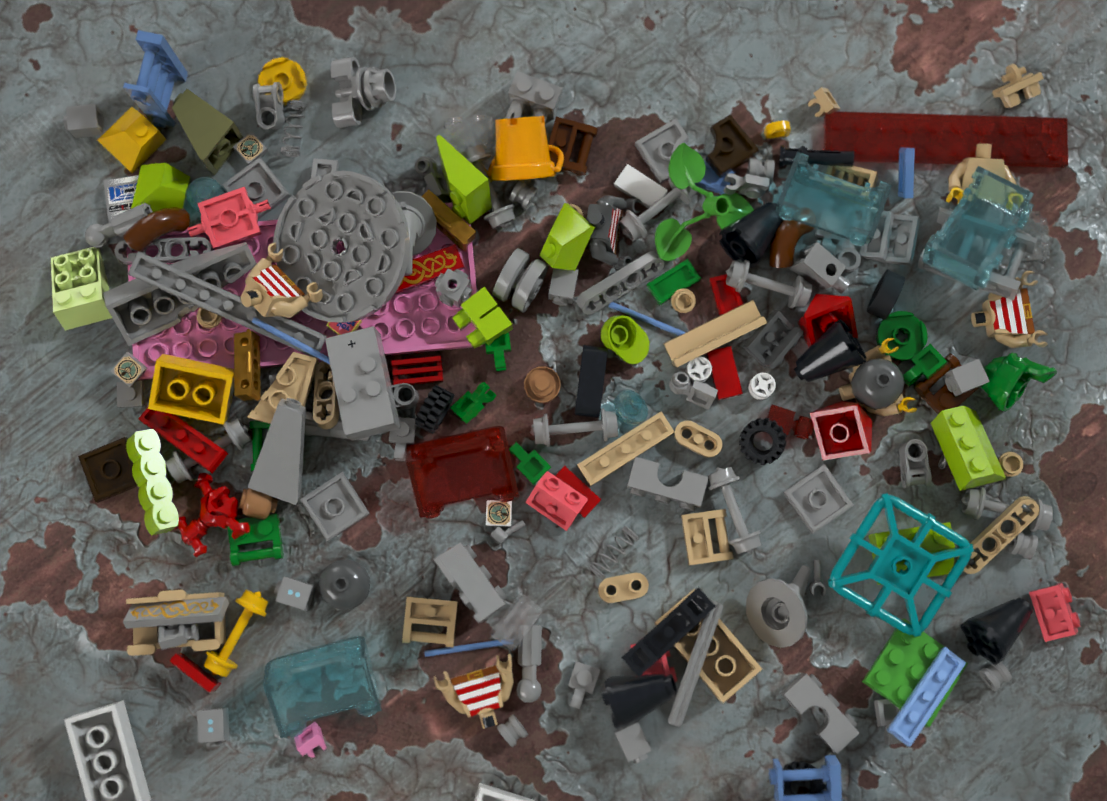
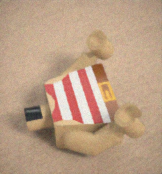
(273, 291)
(1010, 319)
(479, 690)

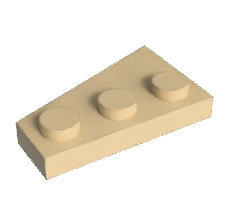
(291, 382)

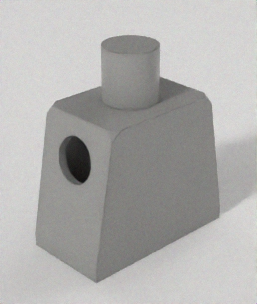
(820, 268)

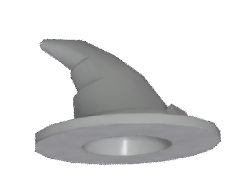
(420, 223)
(778, 609)

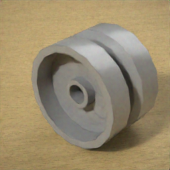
(520, 280)

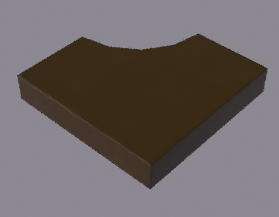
(731, 147)

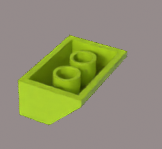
(966, 448)
(932, 543)

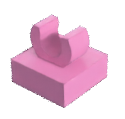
(309, 739)

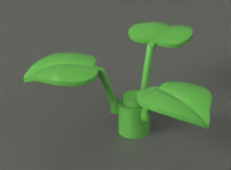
(685, 169)

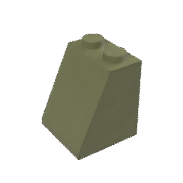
(207, 129)

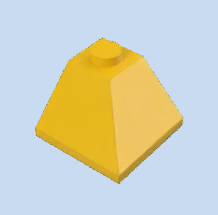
(132, 139)

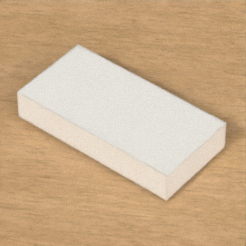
(639, 186)

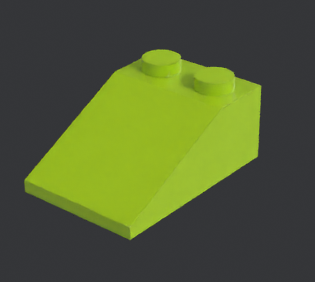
(465, 183)

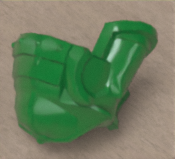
(1010, 378)

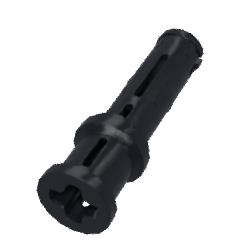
(818, 157)

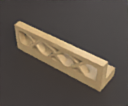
(714, 333)

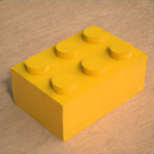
(192, 389)

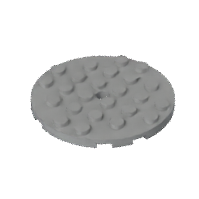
(375, 239)

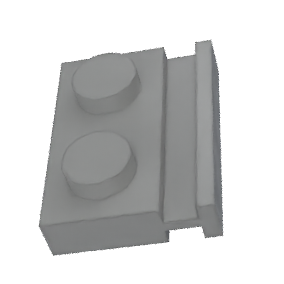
(176, 635)

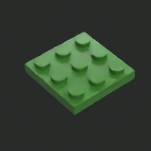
(902, 667)

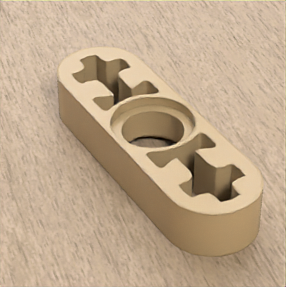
(331, 404)

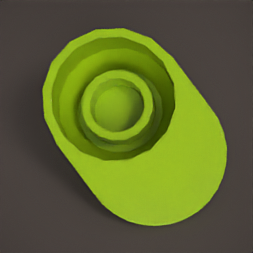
(625, 339)

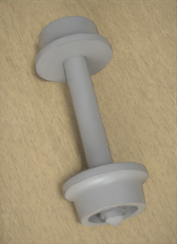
(500, 216)
(634, 226)
(798, 293)
(608, 425)
(180, 468)
(722, 479)
(975, 501)

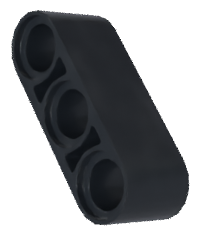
(591, 381)

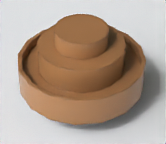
(542, 384)

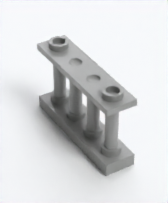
(1001, 285)

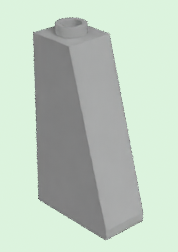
(281, 456)

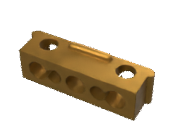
(449, 222)
(247, 366)

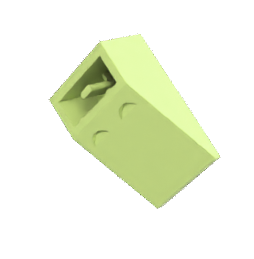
(79, 288)

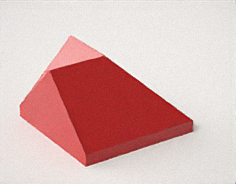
(823, 313)
(842, 430)

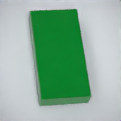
(678, 277)

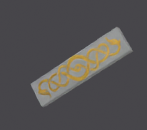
(176, 612)

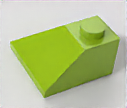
(567, 239)

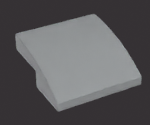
(893, 239)

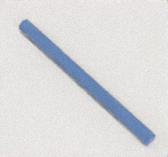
(646, 319)
(291, 340)
(461, 648)

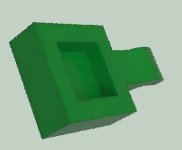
(498, 347)
(925, 363)
(471, 404)
(531, 464)

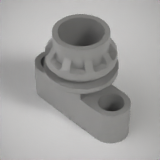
(357, 87)

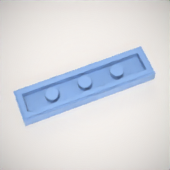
(926, 696)

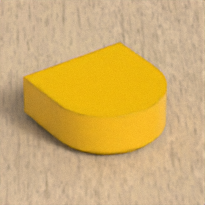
(777, 129)

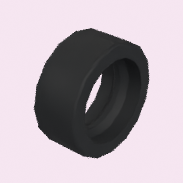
(886, 294)

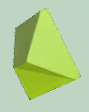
(161, 187)

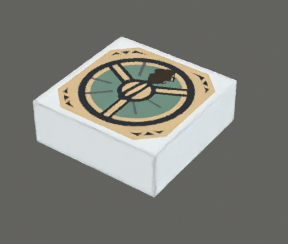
(498, 513)

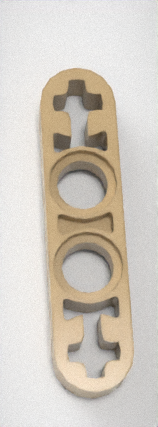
(1002, 539)

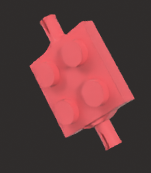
(229, 218)

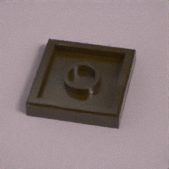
(108, 470)

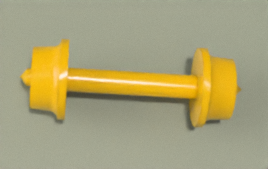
(218, 662)

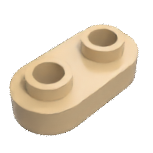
(698, 437)
(623, 587)

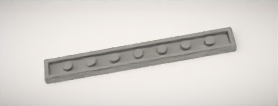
(219, 301)

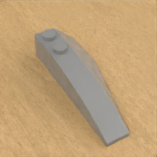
(147, 310)

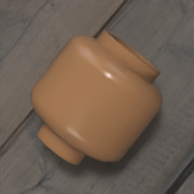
(257, 504)

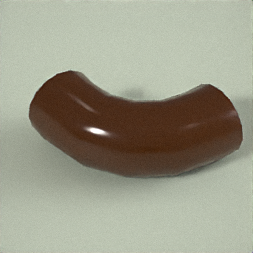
(156, 225)
(785, 241)

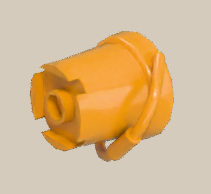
(523, 150)

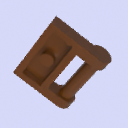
(564, 136)
(943, 398)

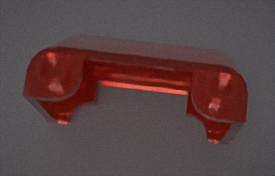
(461, 469)

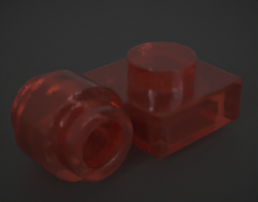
(803, 426)

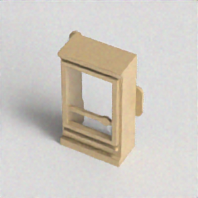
(146, 638)

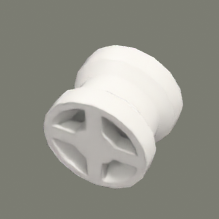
(703, 368)
(766, 383)

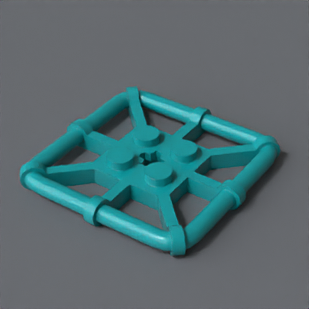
(895, 549)

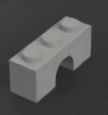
(687, 492)
(837, 728)

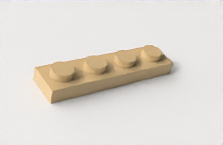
(625, 448)

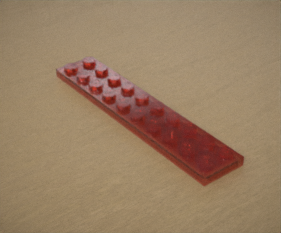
(948, 137)

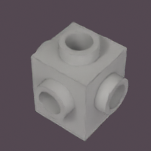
(457, 295)

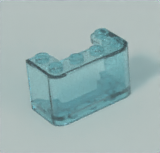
(979, 229)

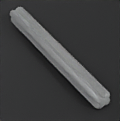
(694, 666)

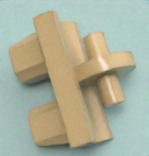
(1028, 83)

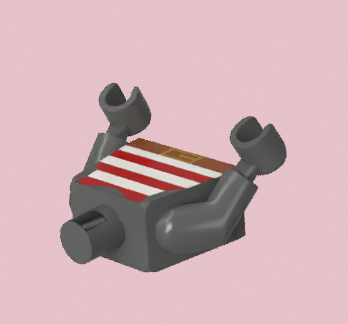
(605, 218)

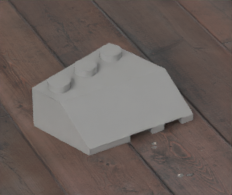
(471, 581)

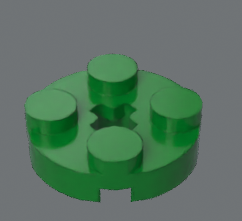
(909, 325)

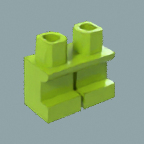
(485, 316)

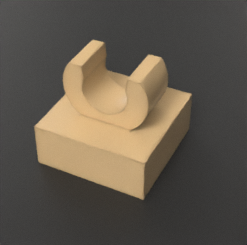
(826, 102)

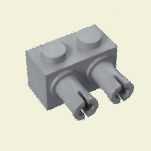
(533, 95)

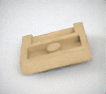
(698, 537)
(430, 613)

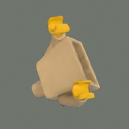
(961, 175)
(897, 407)

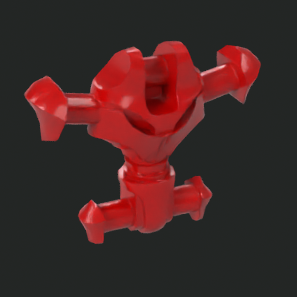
(216, 510)

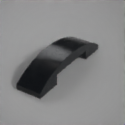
(668, 632)

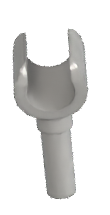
(500, 536)
(817, 579)

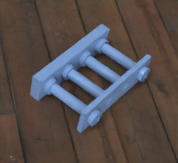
(156, 78)
(829, 772)

